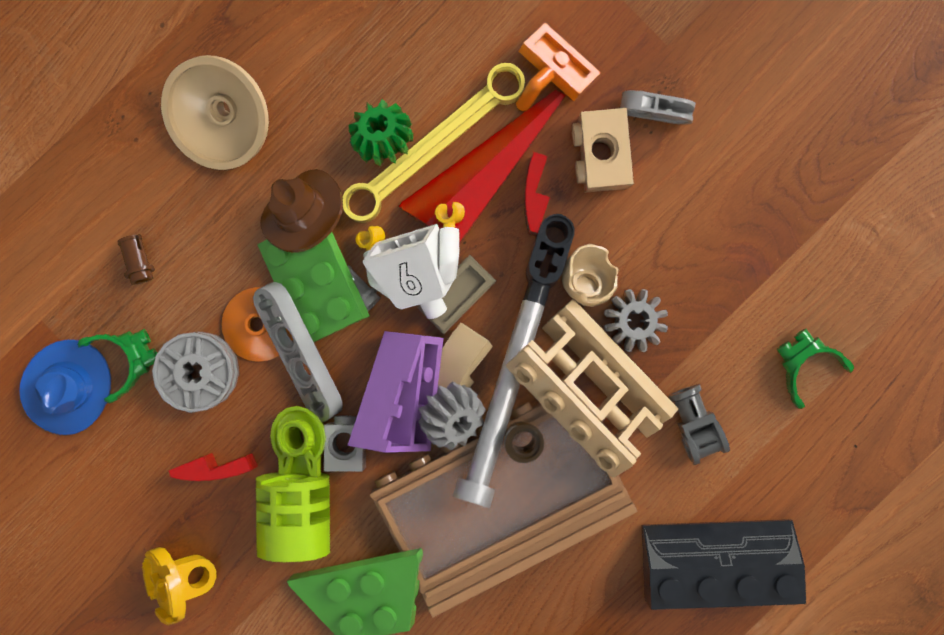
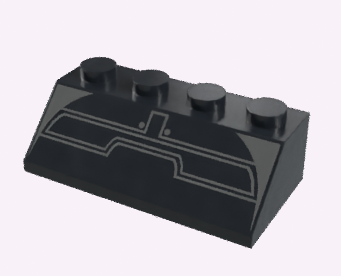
(722, 564)

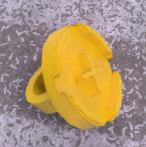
(169, 582)

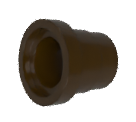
(531, 450)

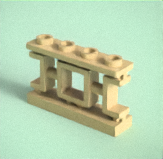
(610, 370)

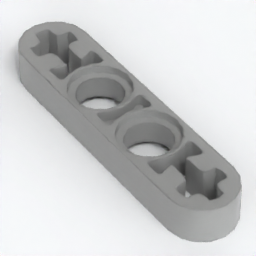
(279, 314)

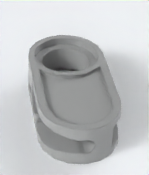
(658, 107)

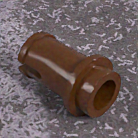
(135, 259)

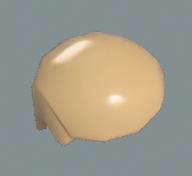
(590, 275)

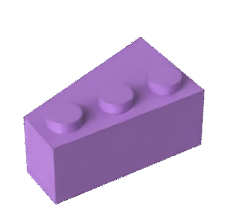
(397, 388)

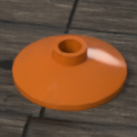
(239, 334)

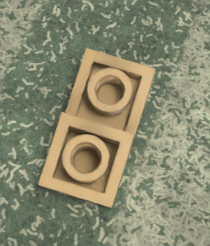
(461, 356)

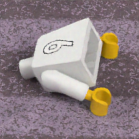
(415, 265)

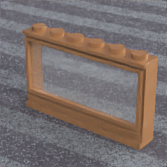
(532, 515)

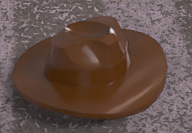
(302, 211)

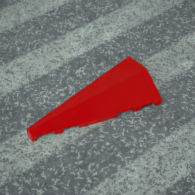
(482, 171)

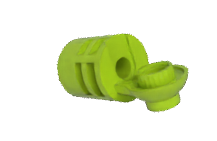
(295, 500)

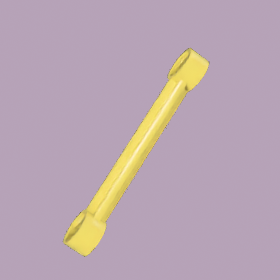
(434, 142)

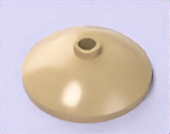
(197, 117)

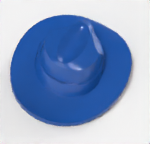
(65, 387)

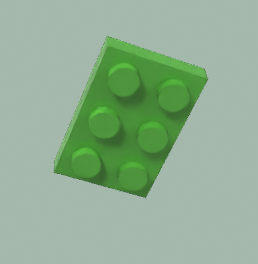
(318, 286)

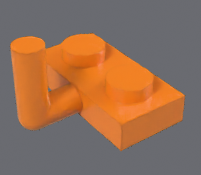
(556, 63)

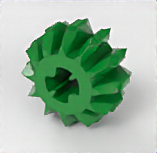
(380, 132)

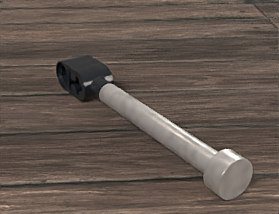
(475, 487)

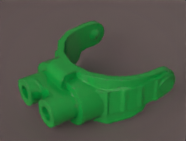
(137, 352)
(797, 353)

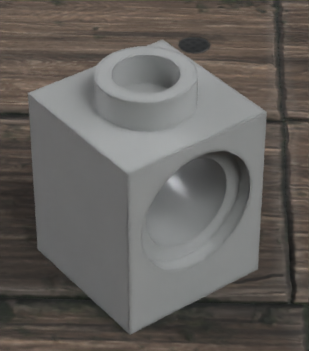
(333, 457)

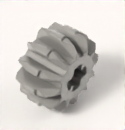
(635, 307)
(451, 415)

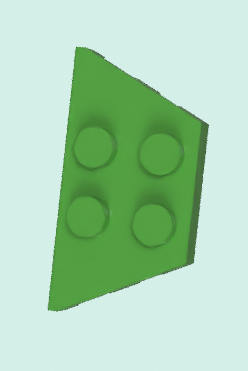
(363, 595)

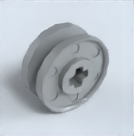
(173, 371)

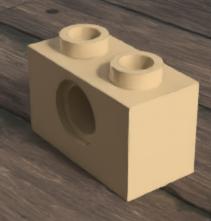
(609, 128)

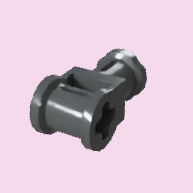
(699, 428)

